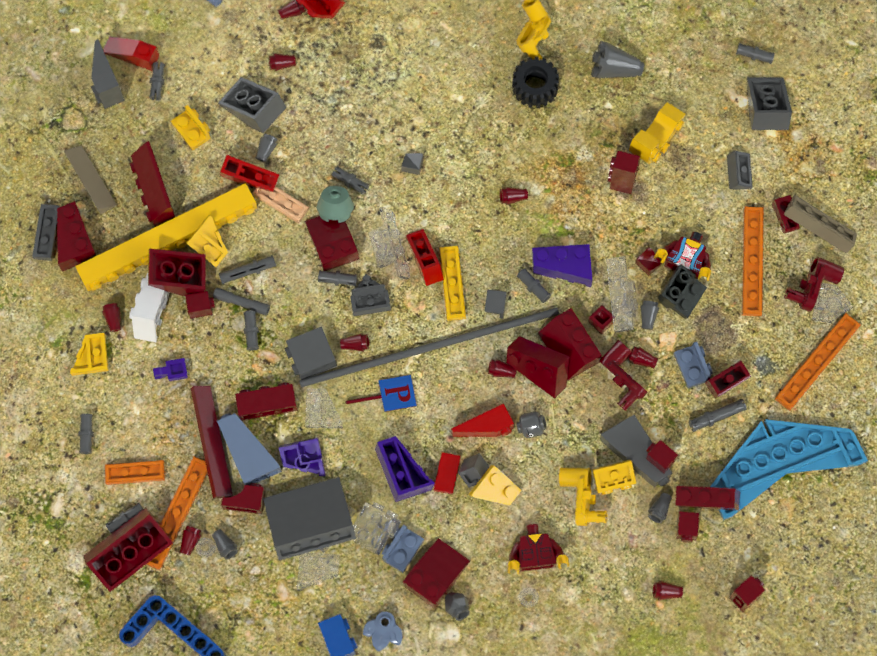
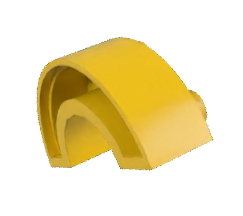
(656, 139)

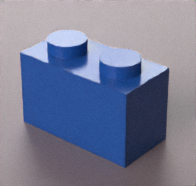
(336, 636)

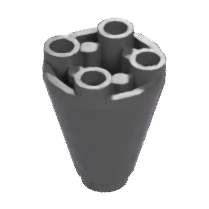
(615, 63)

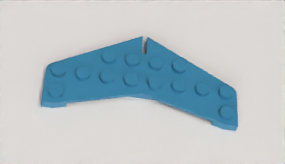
(789, 450)

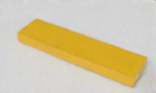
(452, 283)

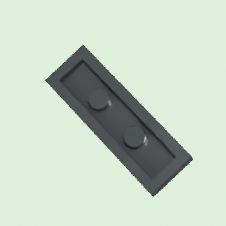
(46, 233)

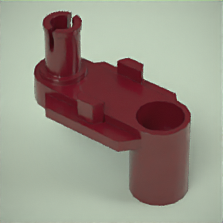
(819, 270)
(612, 360)

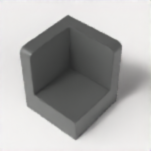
(495, 302)
(473, 469)

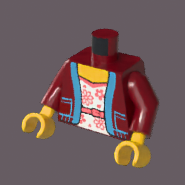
(689, 254)

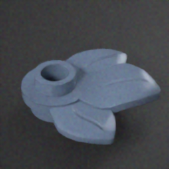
(381, 633)

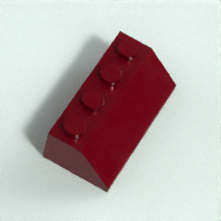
(152, 185)
(127, 549)

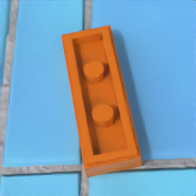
(134, 472)

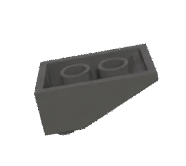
(105, 84)
(768, 103)
(253, 104)

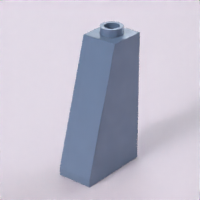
(248, 453)

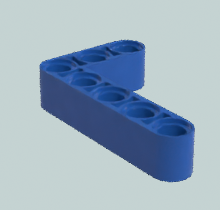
(176, 627)

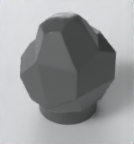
(457, 605)

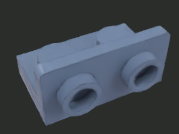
(693, 365)
(402, 549)

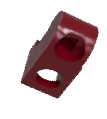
(779, 206)

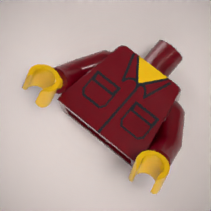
(536, 552)

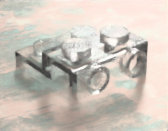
(375, 526)

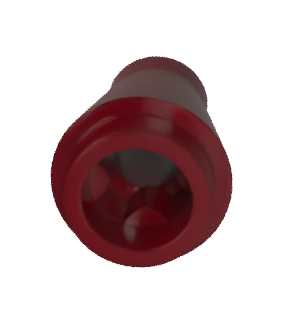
(291, 9)
(281, 61)
(512, 195)
(112, 316)
(357, 342)
(642, 357)
(501, 369)
(189, 539)
(664, 590)

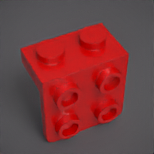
(322, 8)

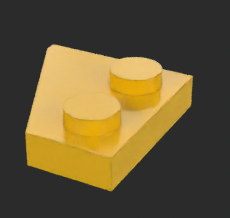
(208, 241)
(91, 356)
(495, 487)

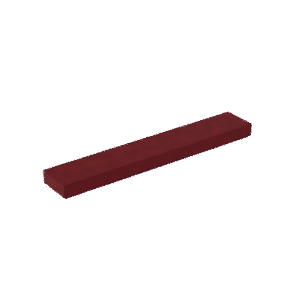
(211, 442)

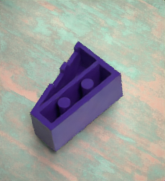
(564, 262)
(401, 471)

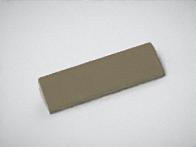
(90, 179)
(820, 224)

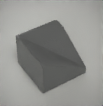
(412, 163)

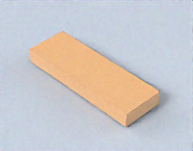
(283, 203)

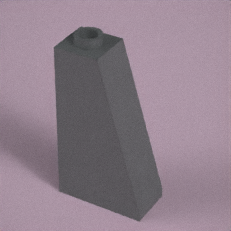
(630, 442)

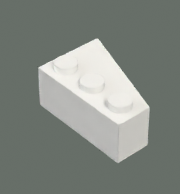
(147, 311)

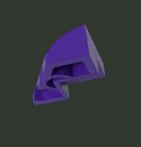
(304, 456)

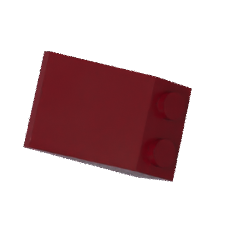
(332, 242)
(177, 271)
(435, 573)

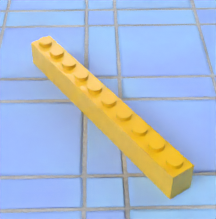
(167, 236)

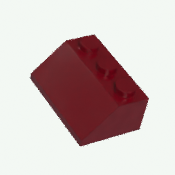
(570, 338)

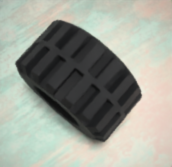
(539, 69)

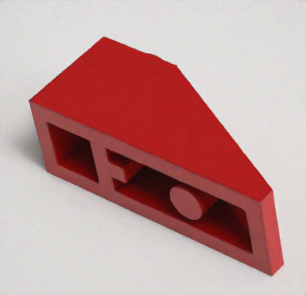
(132, 51)
(252, 175)
(425, 257)
(488, 424)

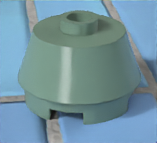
(335, 204)

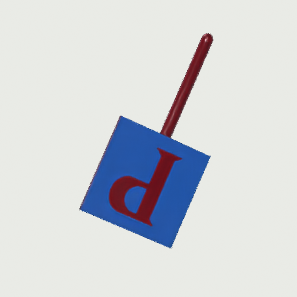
(395, 394)

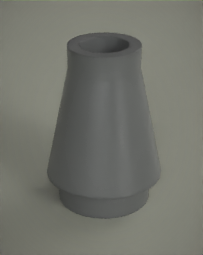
(266, 147)
(648, 314)
(659, 510)
(225, 545)

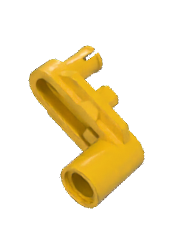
(534, 29)
(582, 480)

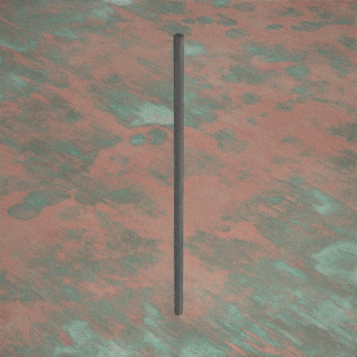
(429, 347)

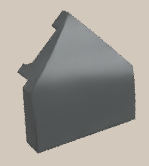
(369, 297)

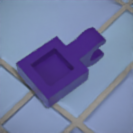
(174, 370)

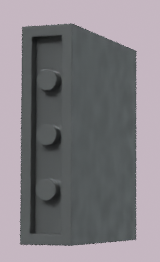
(309, 518)

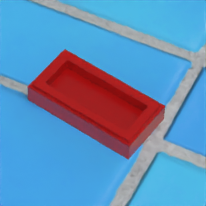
(447, 473)

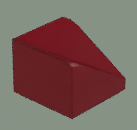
(647, 261)
(601, 319)

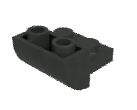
(682, 292)

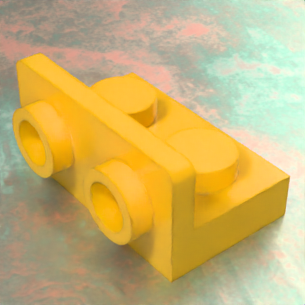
(191, 128)
(614, 476)

